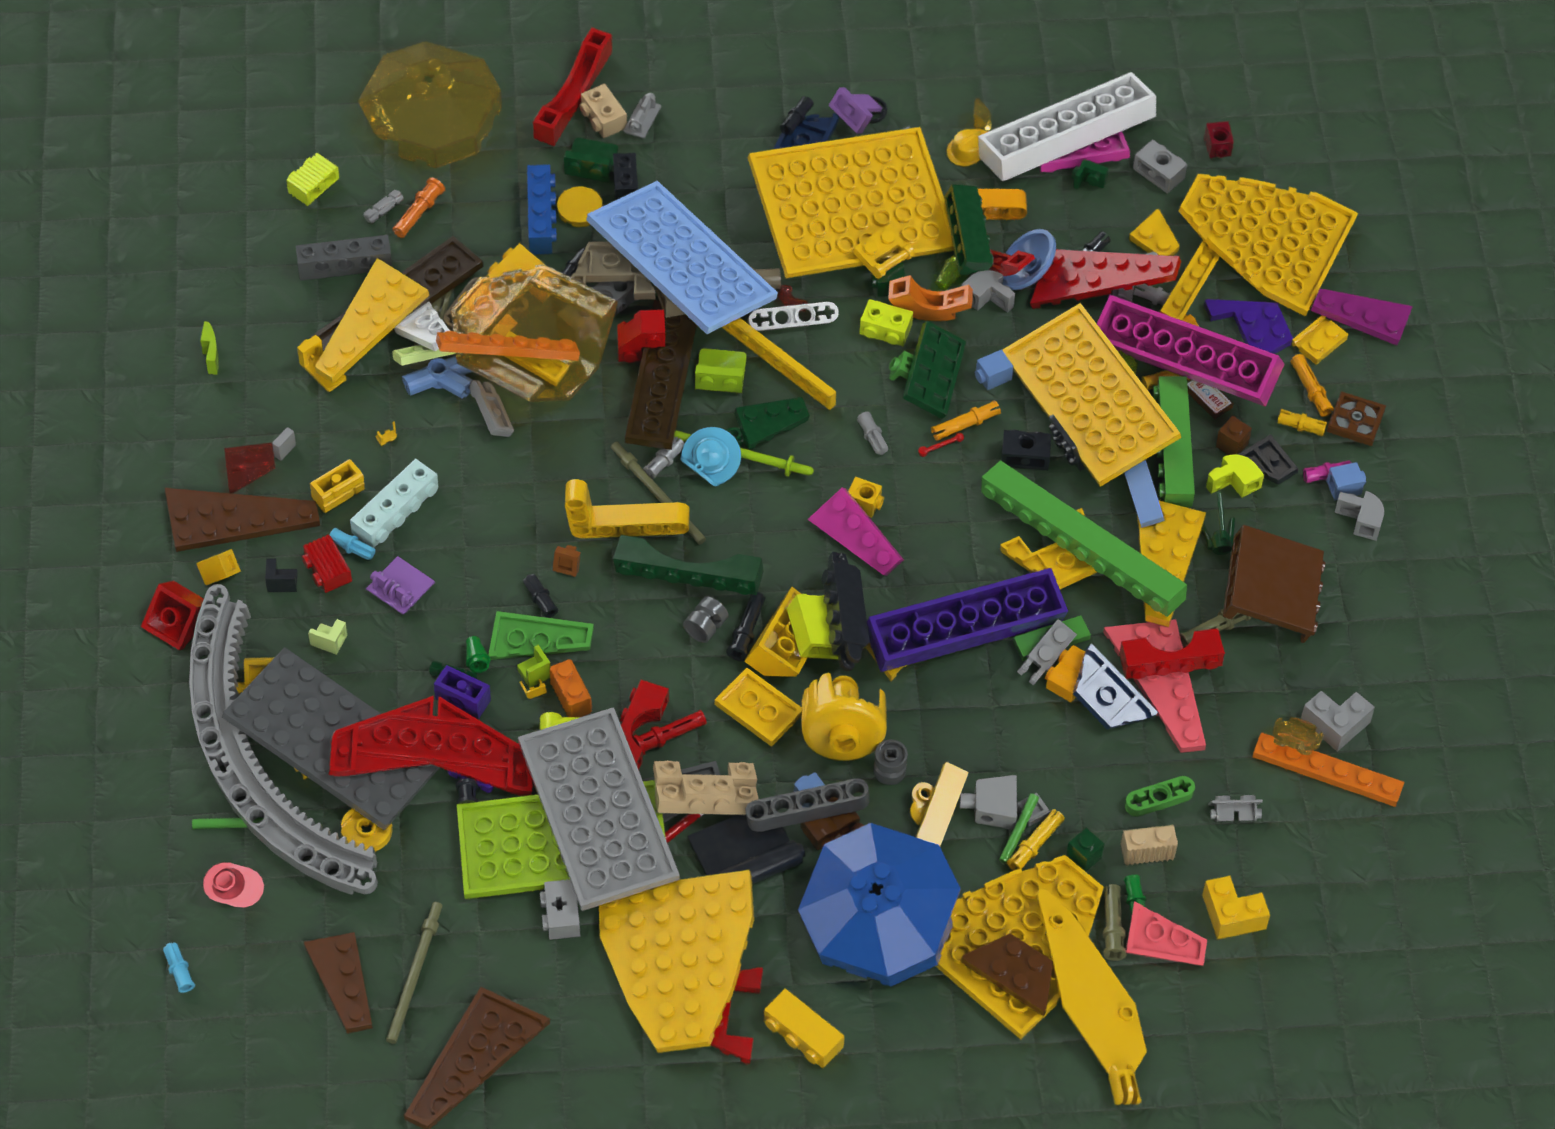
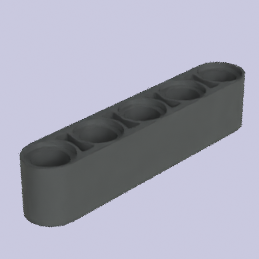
(795, 800)

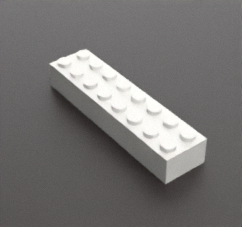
(1067, 126)

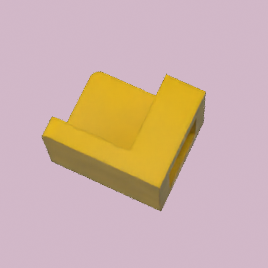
(218, 567)

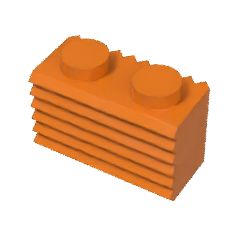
(570, 689)

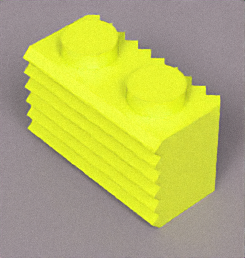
(312, 179)

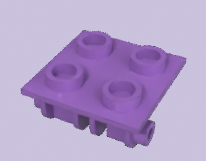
(399, 585)

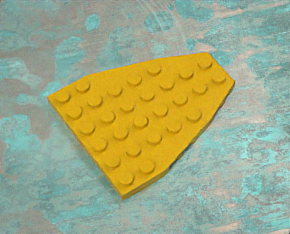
(1270, 234)
(1013, 907)
(680, 954)

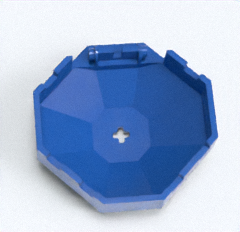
(888, 933)

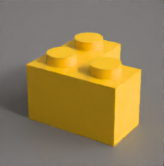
(1231, 914)

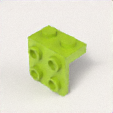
(720, 370)

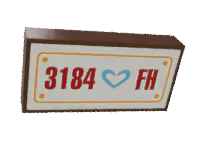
(1209, 398)

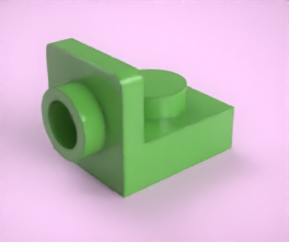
(901, 365)

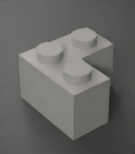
(1338, 722)

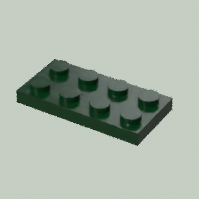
(934, 369)

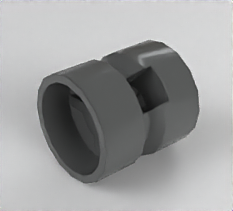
(705, 619)
(890, 762)

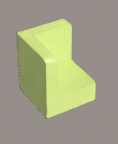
(329, 637)

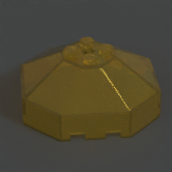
(432, 119)

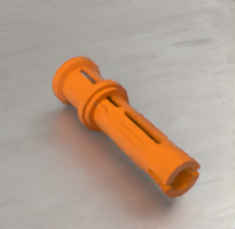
(424, 200)

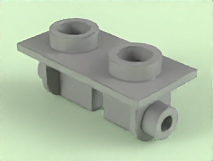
(643, 116)
(1225, 808)

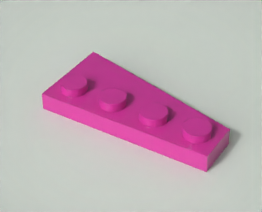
(1108, 149)

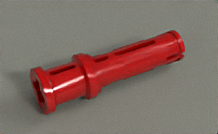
(658, 736)

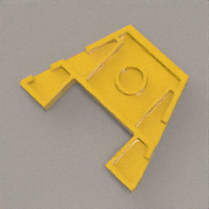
(1064, 564)

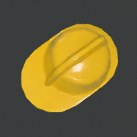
(964, 147)

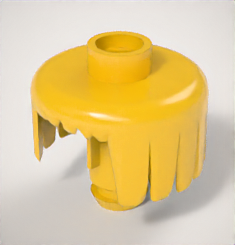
(839, 722)

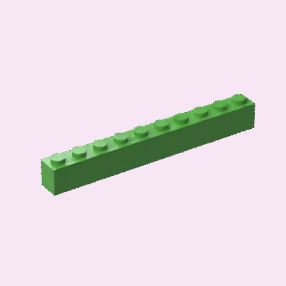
(1084, 538)

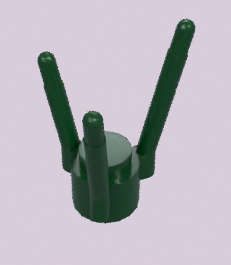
(1221, 541)

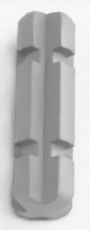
(383, 206)

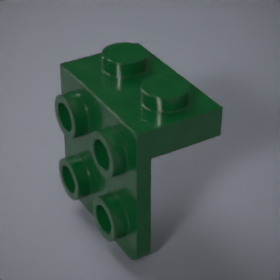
(590, 159)

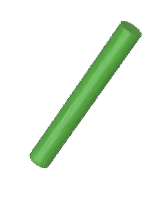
(221, 823)
(1019, 828)

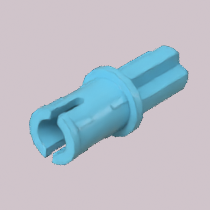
(352, 544)
(178, 967)

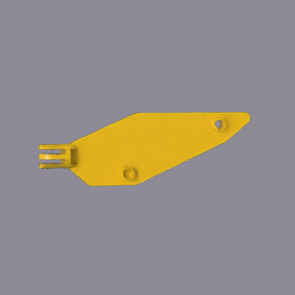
(1094, 999)

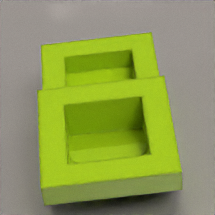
(209, 348)

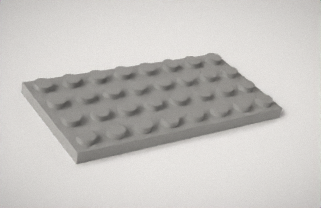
(598, 809)

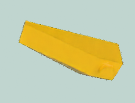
(776, 648)

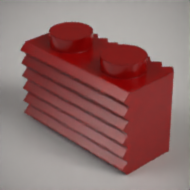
(326, 563)

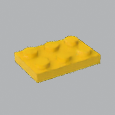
(759, 707)

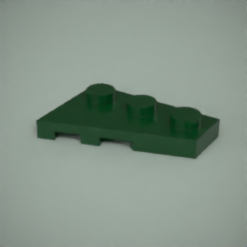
(767, 419)

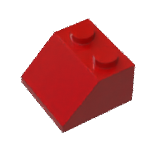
(173, 614)

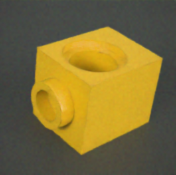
(862, 488)

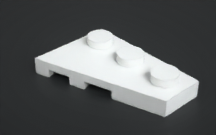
(422, 326)

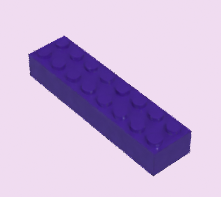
(965, 619)

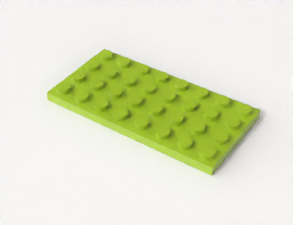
(511, 845)

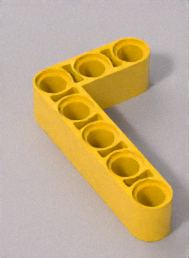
(619, 520)

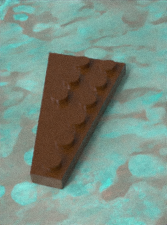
(481, 1043)

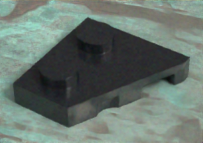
(1271, 460)

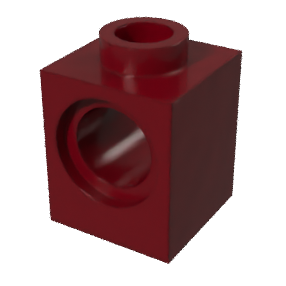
(1218, 139)

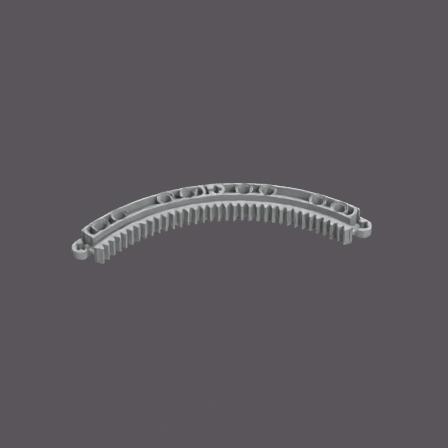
(283, 827)

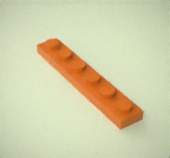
(507, 346)
(1330, 770)

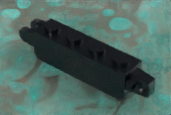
(845, 610)

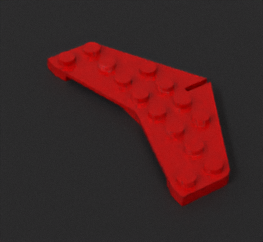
(417, 738)

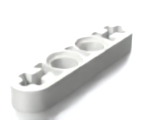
(793, 319)

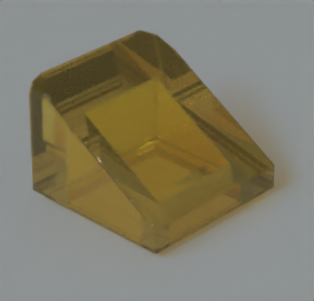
(981, 116)

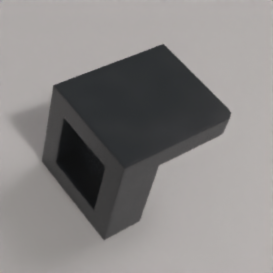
(280, 579)

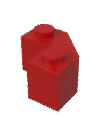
(644, 330)

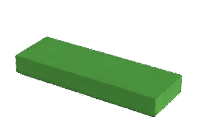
(1026, 642)

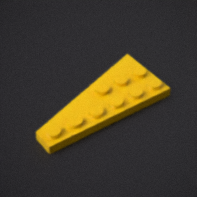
(376, 309)
(1171, 546)

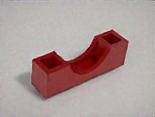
(1143, 659)
(646, 706)

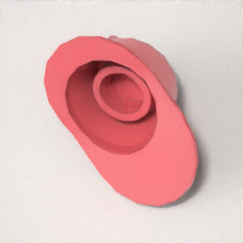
(233, 885)

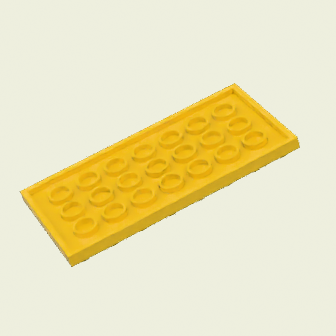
(1092, 394)

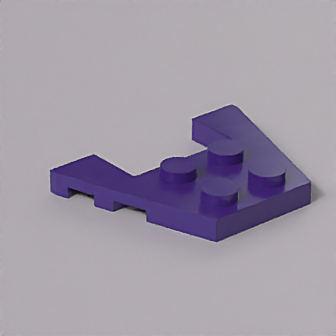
(1258, 322)

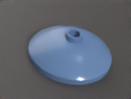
(1043, 247)

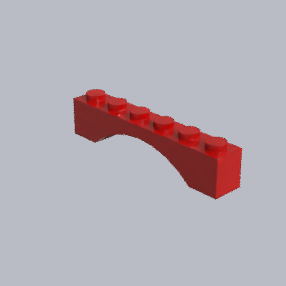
(558, 112)

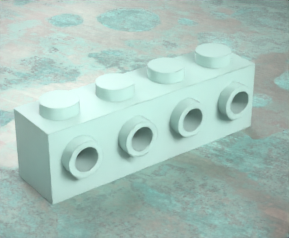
(394, 503)

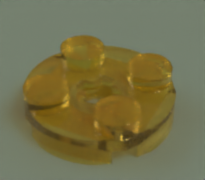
(1297, 735)

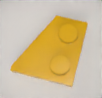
(1155, 236)

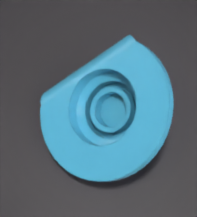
(712, 454)

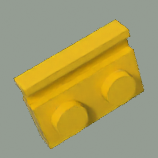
(1319, 339)

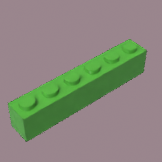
(1176, 459)

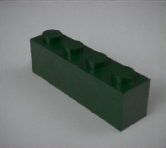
(968, 229)

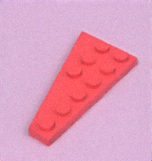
(1168, 694)

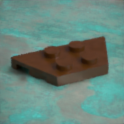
(1014, 969)

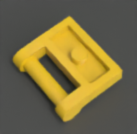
(878, 247)

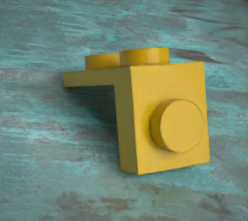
(309, 354)

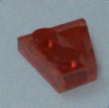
(247, 464)

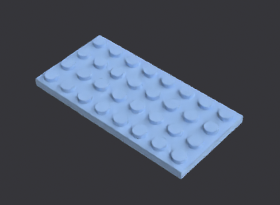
(682, 257)

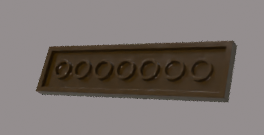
(436, 271)
(661, 385)

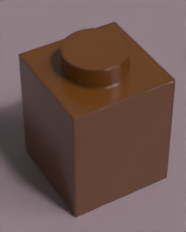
(1233, 436)

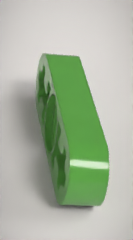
(1167, 787)

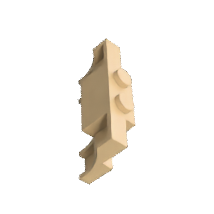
(704, 793)

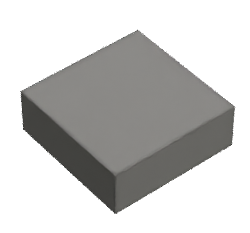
(284, 443)
(1039, 813)

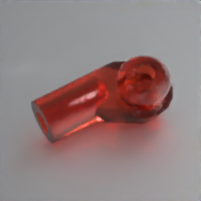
(788, 299)

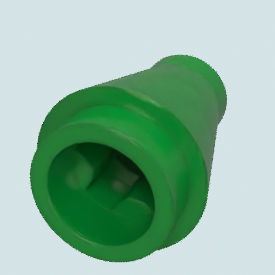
(476, 655)

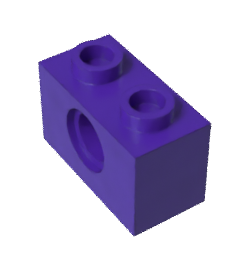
(462, 691)

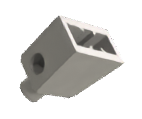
(993, 801)

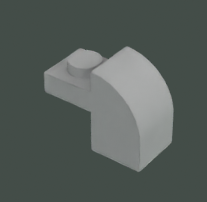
(988, 286)
(1367, 511)

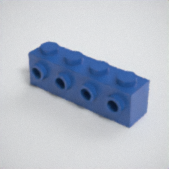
(539, 209)

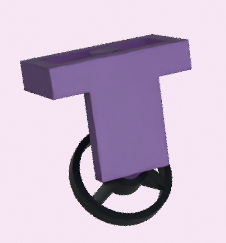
(857, 109)

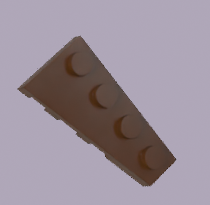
(340, 971)

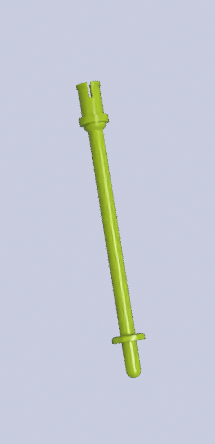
(789, 465)

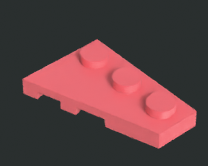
(1161, 939)

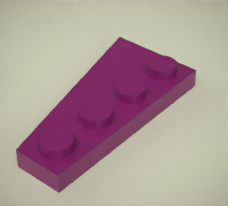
(1372, 316)

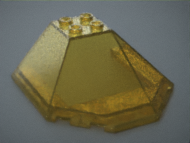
(535, 306)

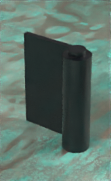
(736, 847)

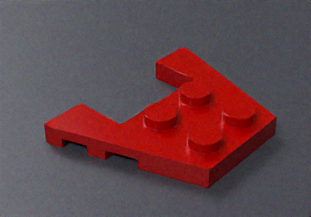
(741, 1047)

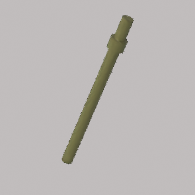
(630, 462)
(429, 929)

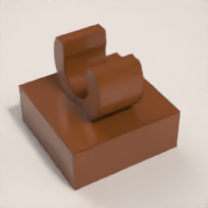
(566, 560)

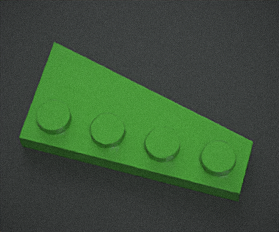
(518, 635)

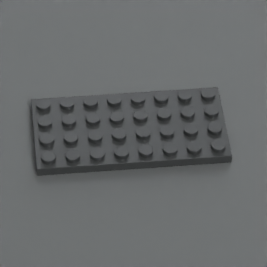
(294, 716)

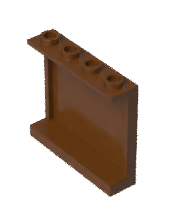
(1274, 581)

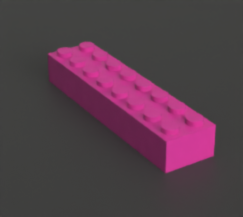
(1190, 350)

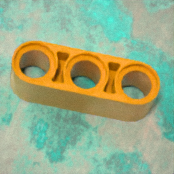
(1003, 204)

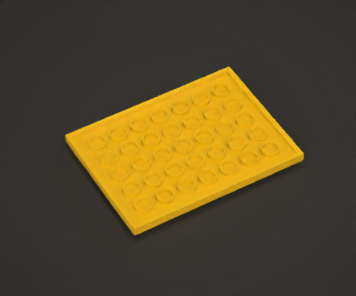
(843, 191)

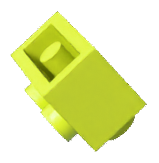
(886, 322)

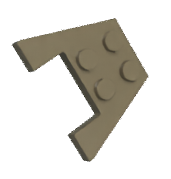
(606, 264)

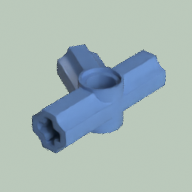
(450, 377)

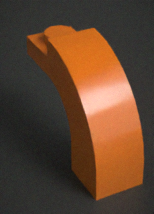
(929, 304)

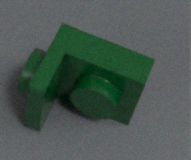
(1091, 173)

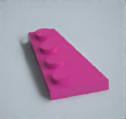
(852, 527)

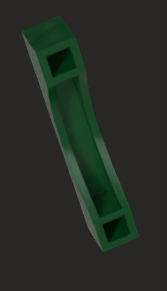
(734, 574)

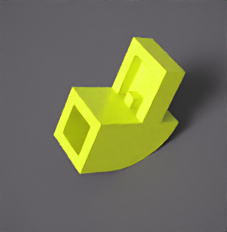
(1237, 471)

